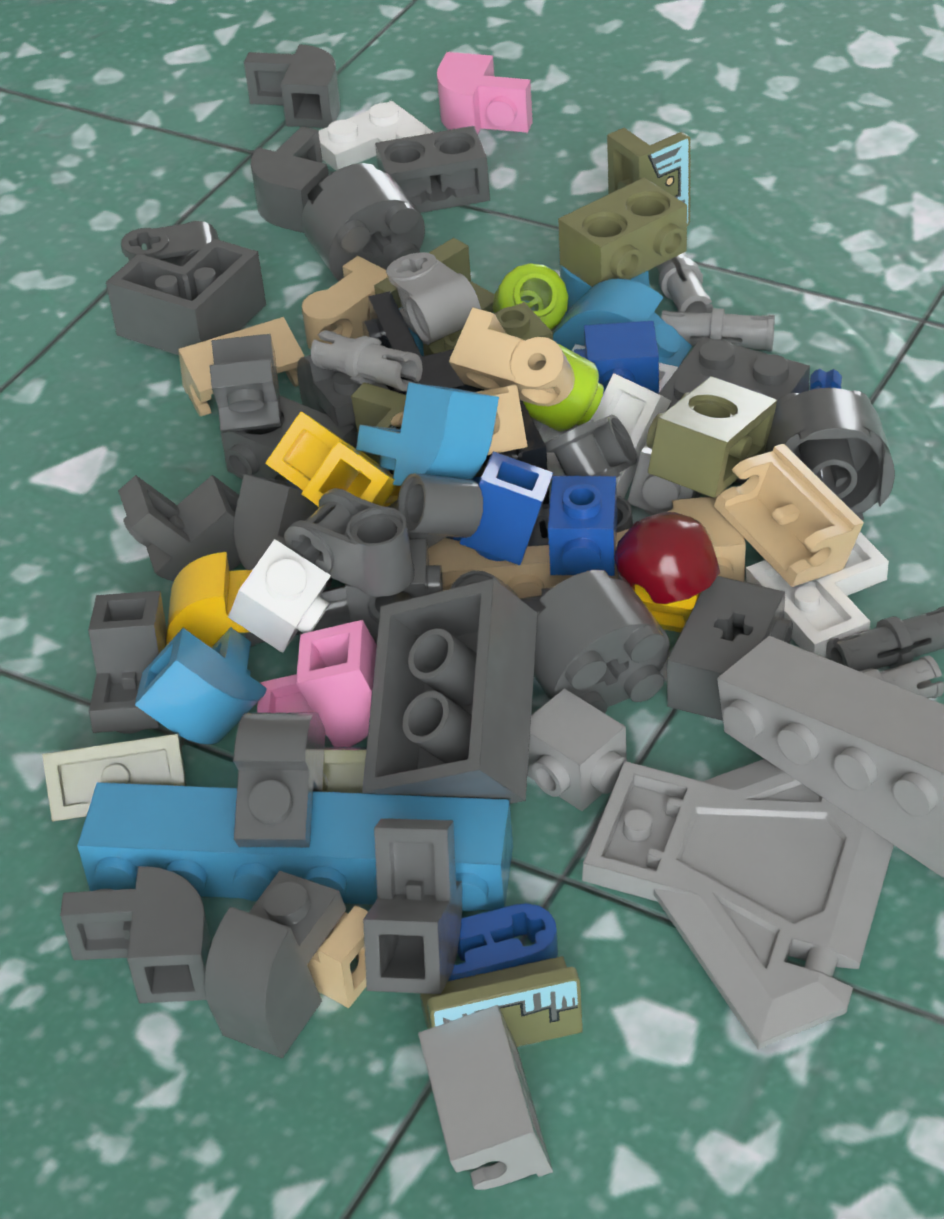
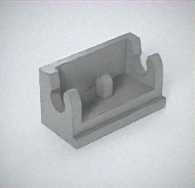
(484, 1099)

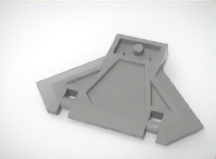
(747, 878)

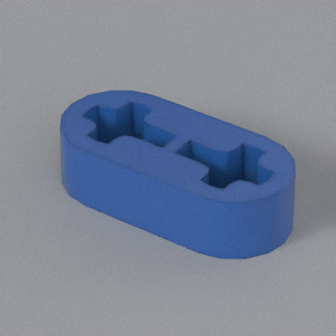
(490, 943)

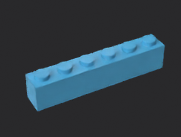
(193, 836)

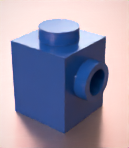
(625, 350)
(511, 507)
(582, 524)

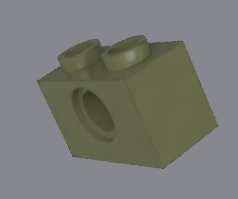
(709, 435)

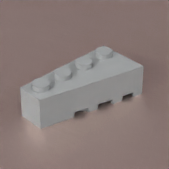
(846, 739)

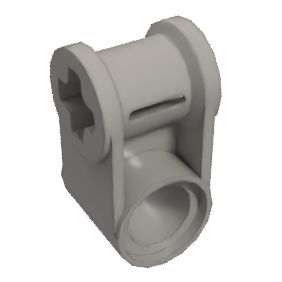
(431, 296)

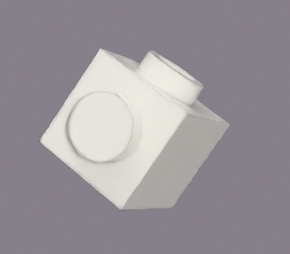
(281, 597)

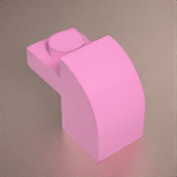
(478, 99)
(330, 680)

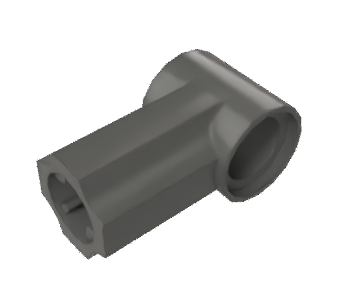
(439, 507)

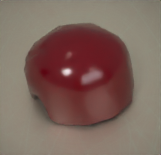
(667, 557)

